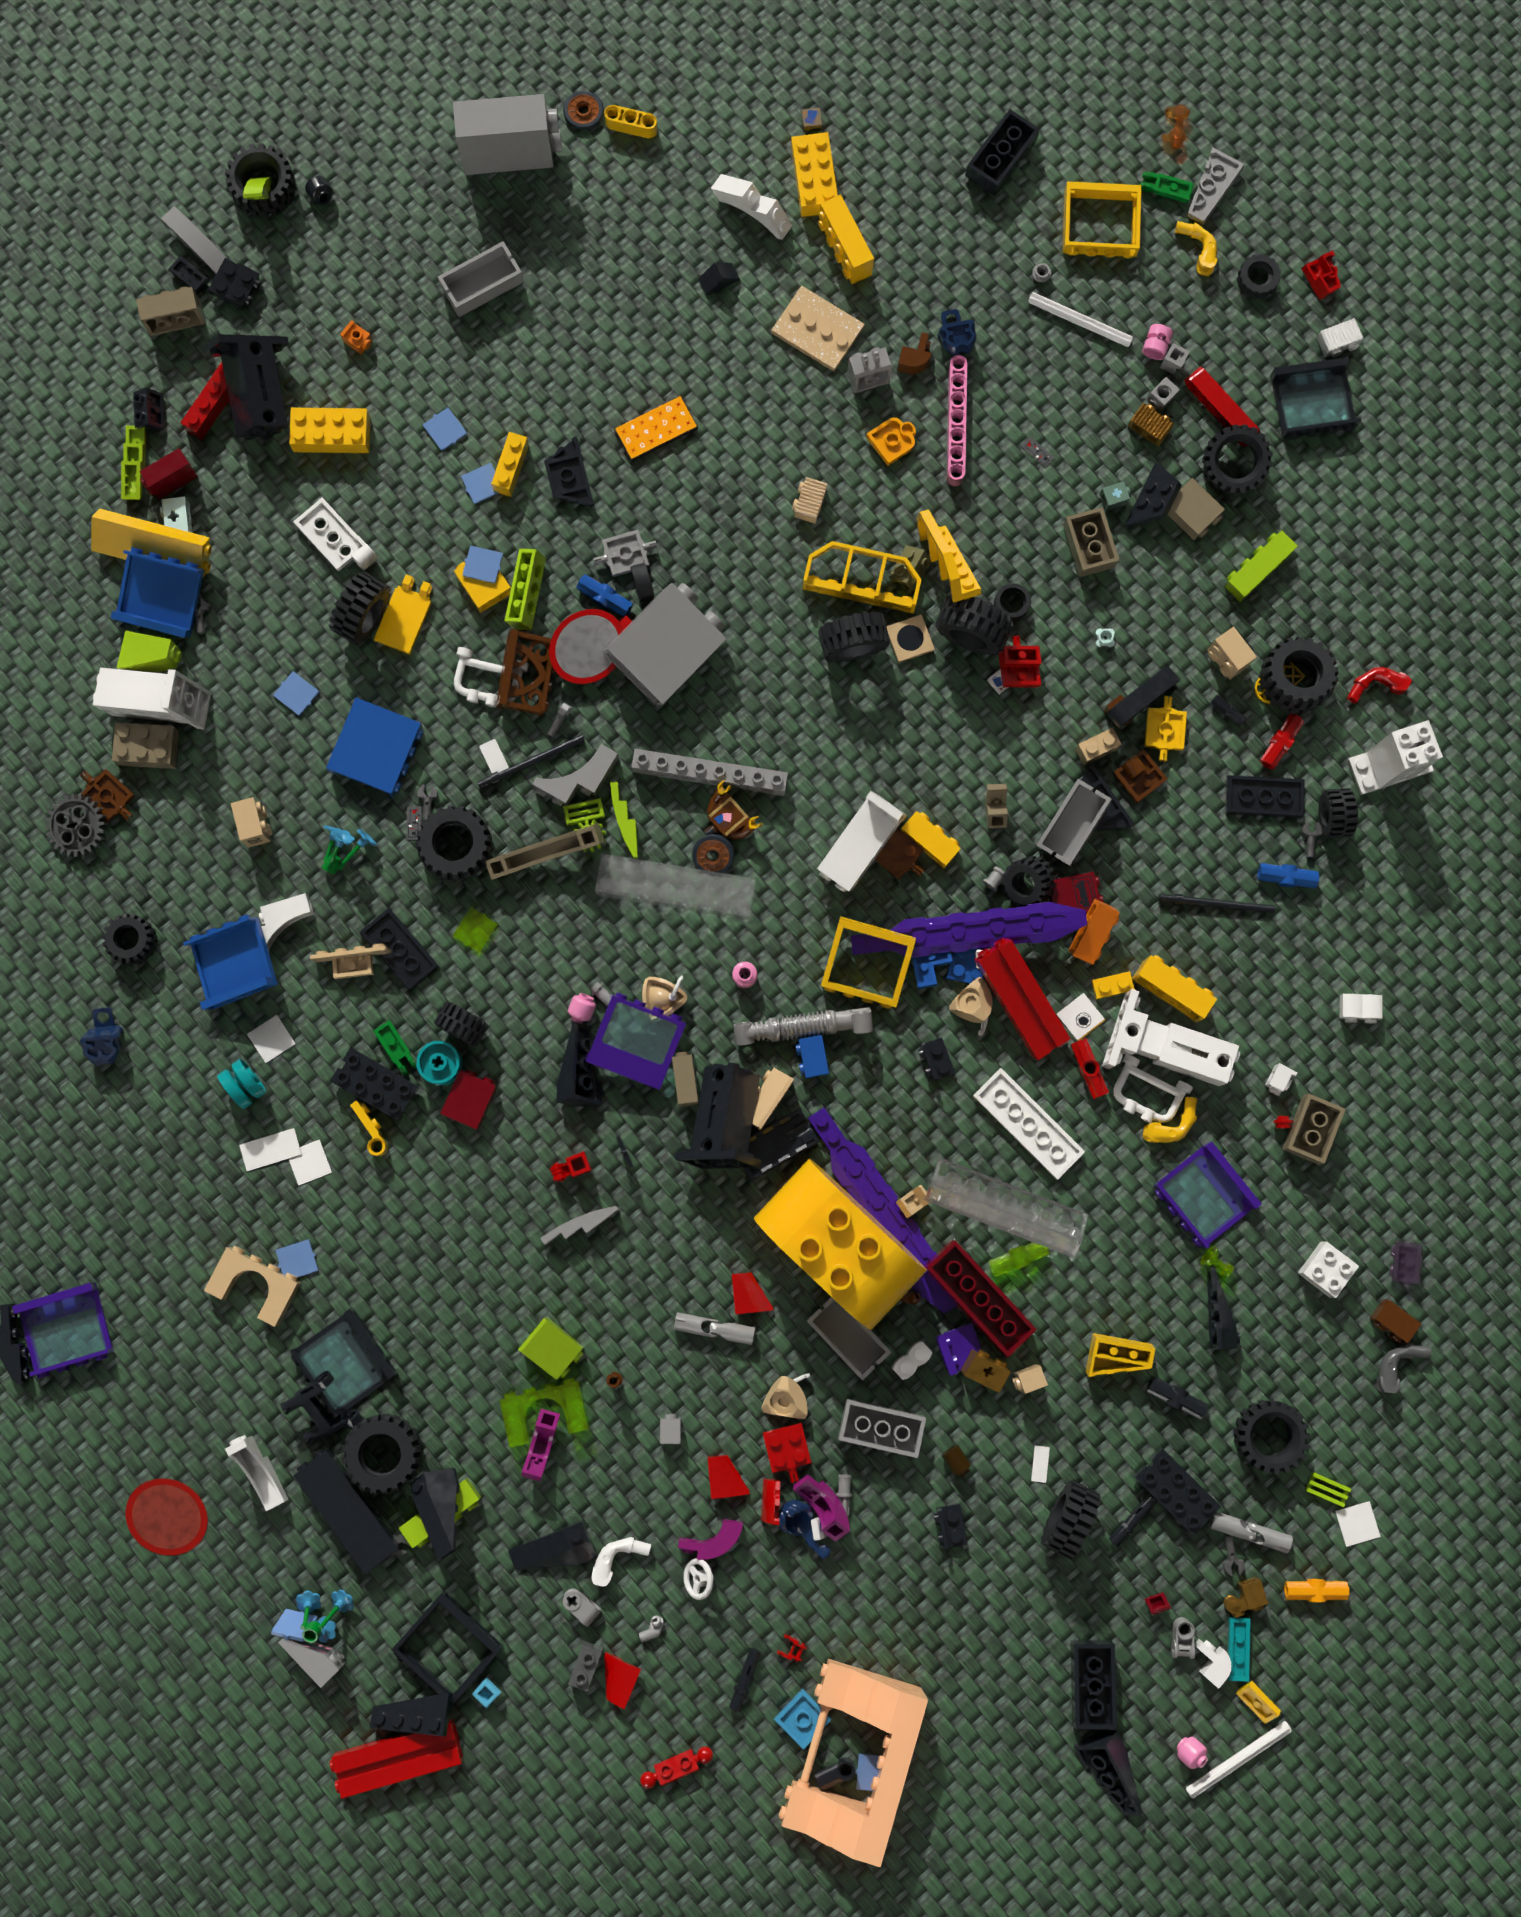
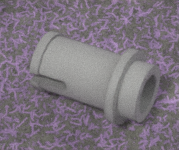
(600, 992)

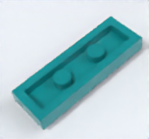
(1239, 1648)

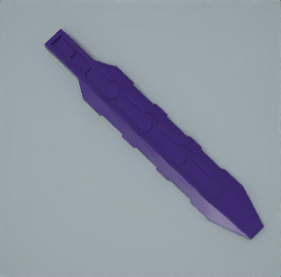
(978, 930)
(865, 1184)

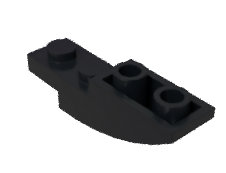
(12, 1354)

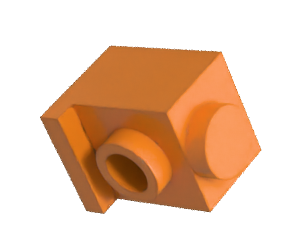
(349, 336)

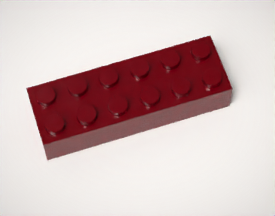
(979, 1298)

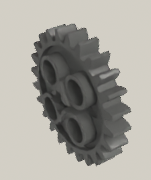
(76, 825)

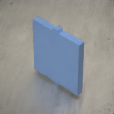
(444, 429)
(479, 483)
(482, 564)
(296, 693)
(297, 1259)
(289, 1625)
(866, 1771)

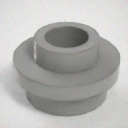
(1041, 268)

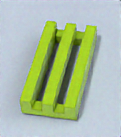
(583, 804)
(1343, 1496)

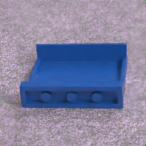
(159, 593)
(375, 746)
(232, 962)

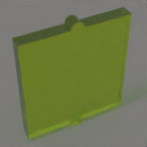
(475, 929)

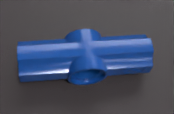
(604, 596)
(1288, 875)

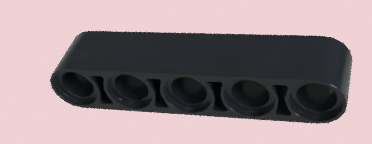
(1143, 696)

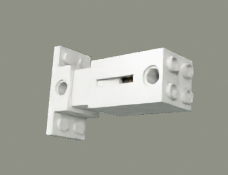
(1170, 1045)

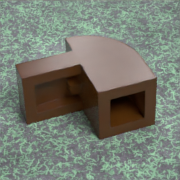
(915, 360)

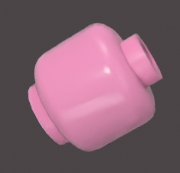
(742, 968)
(581, 1008)
(1192, 1752)

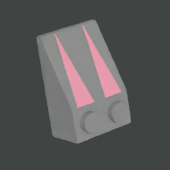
(315, 1659)

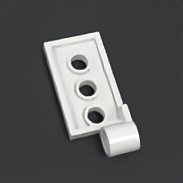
(321, 510)

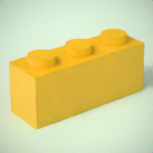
(510, 464)
(931, 839)

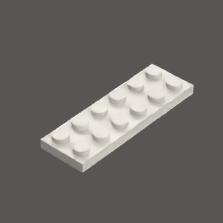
(1028, 1123)

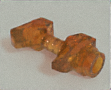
(1176, 135)

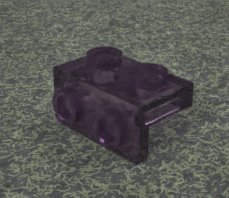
(1406, 1262)

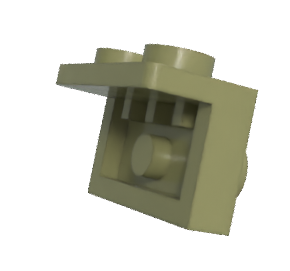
(919, 560)

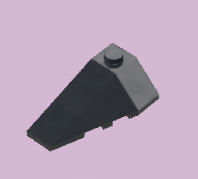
(577, 1078)
(1222, 1326)
(435, 1501)
(556, 1549)
(1110, 1763)

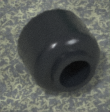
(319, 190)

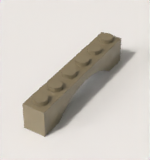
(544, 851)

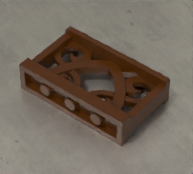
(507, 691)

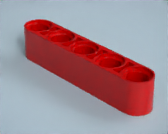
(1217, 400)

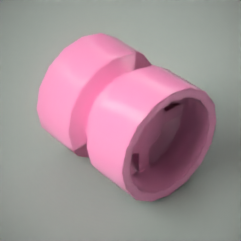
(1157, 342)

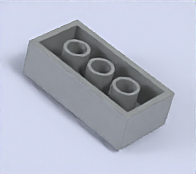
(882, 1428)

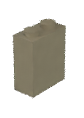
(1195, 510)
(685, 1079)

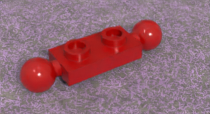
(676, 1767)

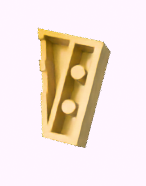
(1117, 1354)

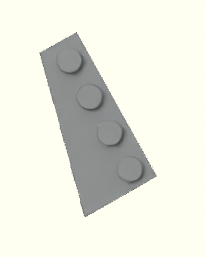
(1215, 182)

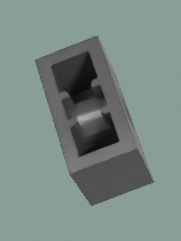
(585, 1666)

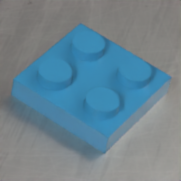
(800, 1718)

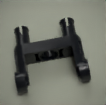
(325, 1424)

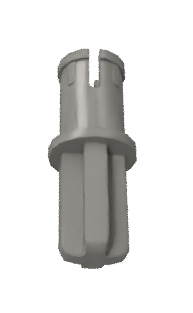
(844, 1491)

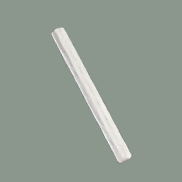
(1080, 319)
(1238, 1759)

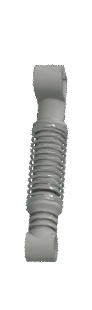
(856, 1019)

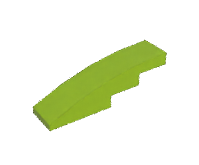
(257, 188)
(133, 461)
(627, 826)

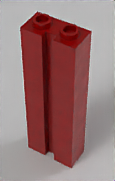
(1022, 998)
(394, 1760)

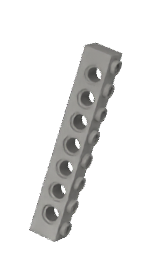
(709, 772)

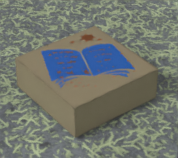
(811, 118)

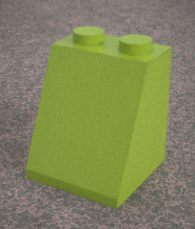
(148, 653)
(552, 1348)

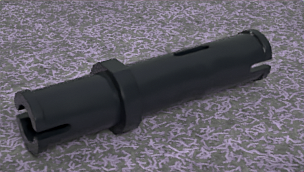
(1133, 1520)
(744, 1681)

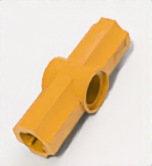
(1316, 1590)

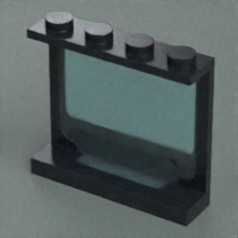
(1313, 398)
(350, 1356)

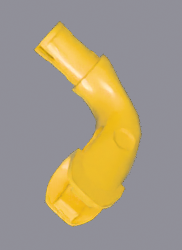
(1208, 258)
(1157, 1133)

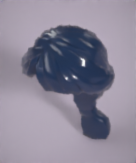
(796, 1520)

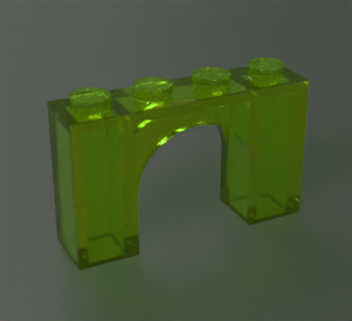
(515, 1409)

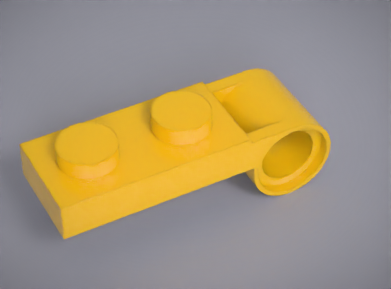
(372, 1126)

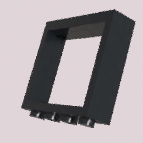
(470, 1623)

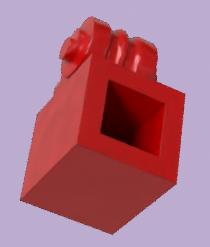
(575, 1166)

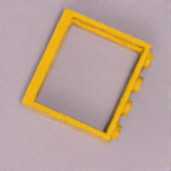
(1108, 192)
(874, 931)

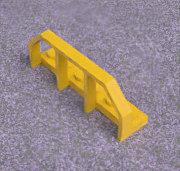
(950, 560)
(866, 595)

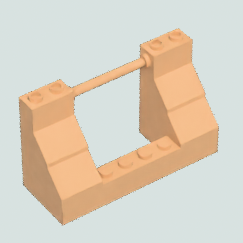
(840, 1821)

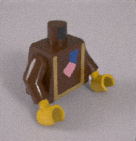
(728, 817)

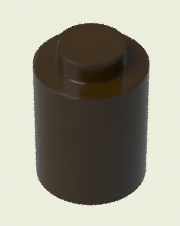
(957, 1461)

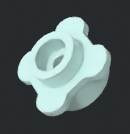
(1109, 633)

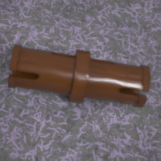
(619, 1379)

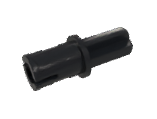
(1228, 710)

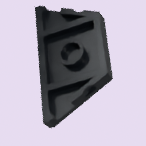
(568, 475)
(1155, 497)
(1115, 815)

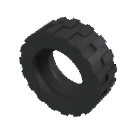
(1259, 291)

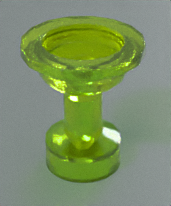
(1211, 1257)

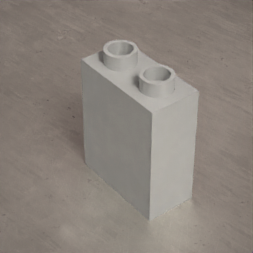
(506, 134)
(666, 643)

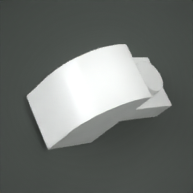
(1218, 1665)

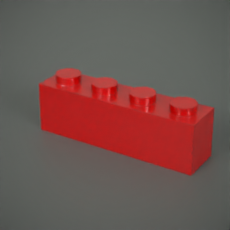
(207, 406)

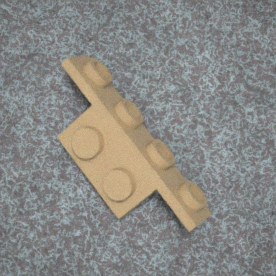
(351, 962)

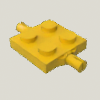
(1165, 729)

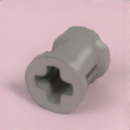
(994, 879)

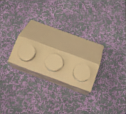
(770, 1095)

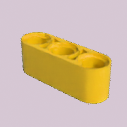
(624, 115)

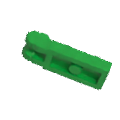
(1167, 186)
(394, 1045)

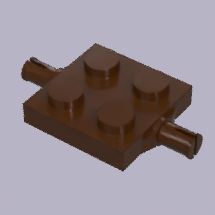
(109, 794)
(900, 855)

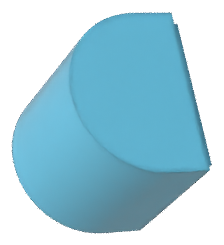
(486, 1692)

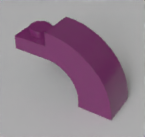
(541, 1445)
(827, 1506)
(715, 1546)

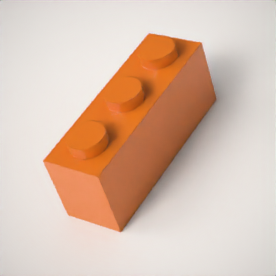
(1092, 936)

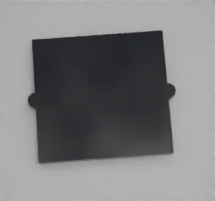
(624, 1150)

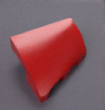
(1322, 275)
(748, 1294)
(724, 1478)
(770, 1501)
(619, 1679)

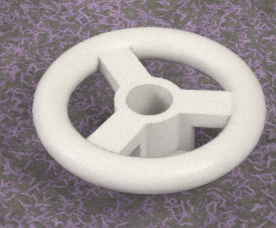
(700, 1578)

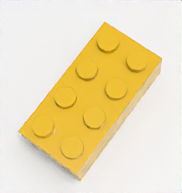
(813, 171)
(845, 239)
(330, 430)
(1174, 988)

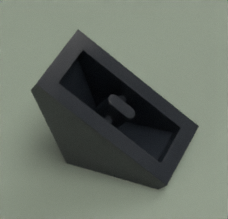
(718, 276)

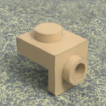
(913, 1201)

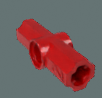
(1281, 741)
(1085, 1056)

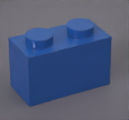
(813, 1057)

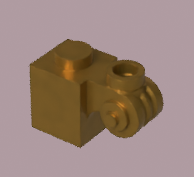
(1251, 1597)

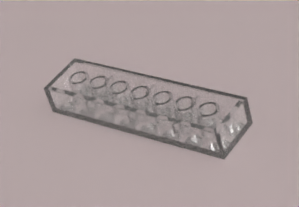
(675, 886)
(1006, 1207)

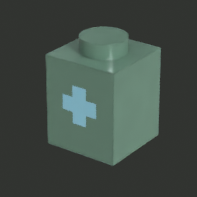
(1115, 496)

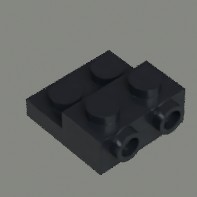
(235, 284)

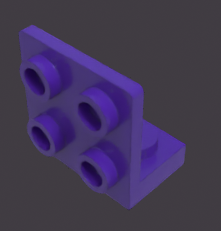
(956, 1346)

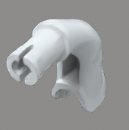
(602, 1570)

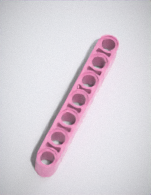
(956, 411)

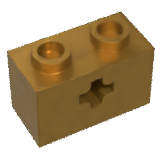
(992, 1378)

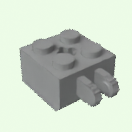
(869, 369)

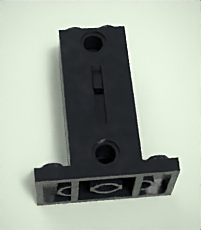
(252, 382)
(724, 1120)

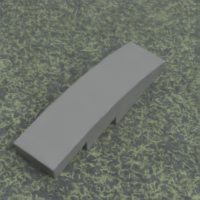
(193, 239)
(587, 1222)

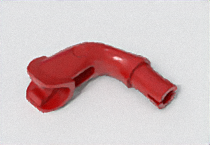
(1395, 681)

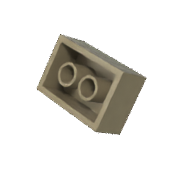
(170, 311)
(1091, 542)
(145, 745)
(1313, 1129)

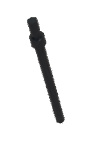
(497, 777)
(1179, 899)

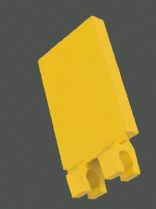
(404, 616)

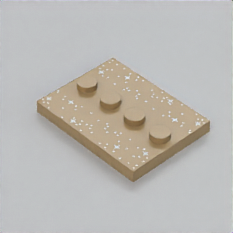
(817, 328)

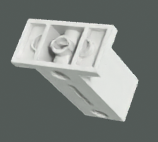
(152, 696)
(1396, 758)
(861, 842)

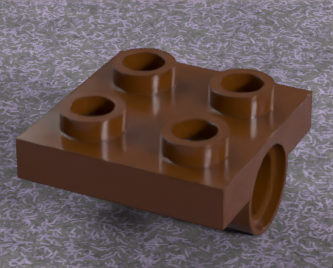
(1140, 776)

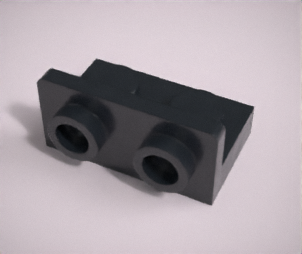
(149, 409)
(936, 1059)
(951, 1526)

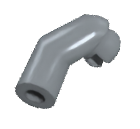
(654, 1629)

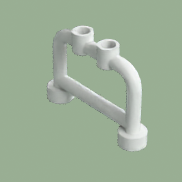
(474, 695)
(1147, 1114)

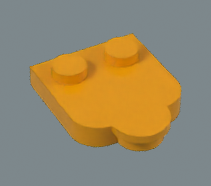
(892, 439)

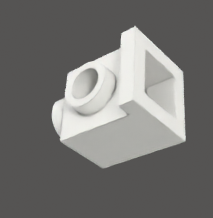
(1280, 1079)

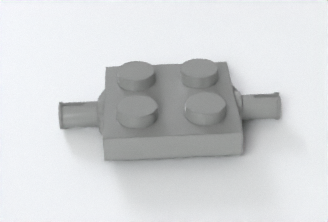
(624, 551)

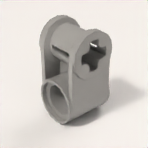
(584, 1608)
(1183, 1643)

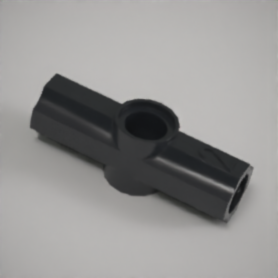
(1177, 1397)

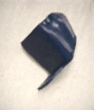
(957, 336)
(102, 1042)

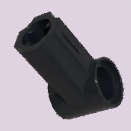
(833, 1775)

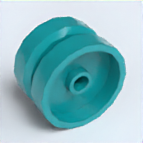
(429, 1057)
(242, 1083)

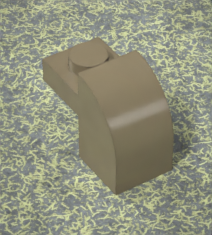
(996, 806)

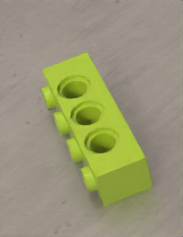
(525, 589)

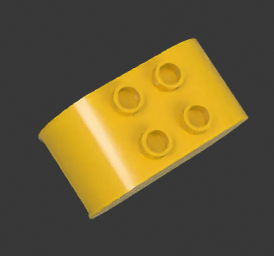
(839, 1244)

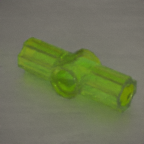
(1017, 1258)

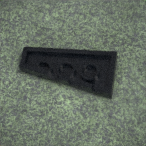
(419, 1715)

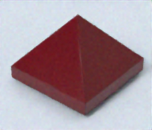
(1157, 1603)

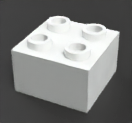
(1328, 1269)

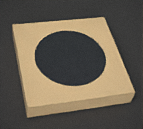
(910, 638)

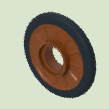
(585, 99)
(715, 843)

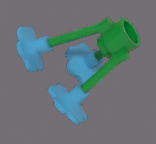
(332, 861)
(323, 1628)

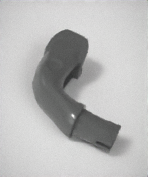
(1387, 1378)

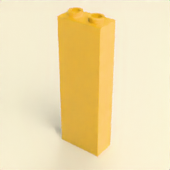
(117, 532)

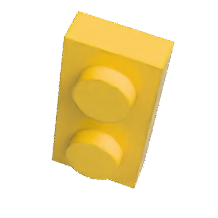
(1112, 985)
(1258, 1702)

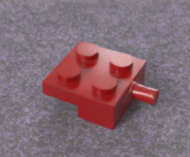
(1020, 665)
(787, 1449)

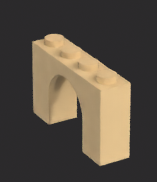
(281, 1287)

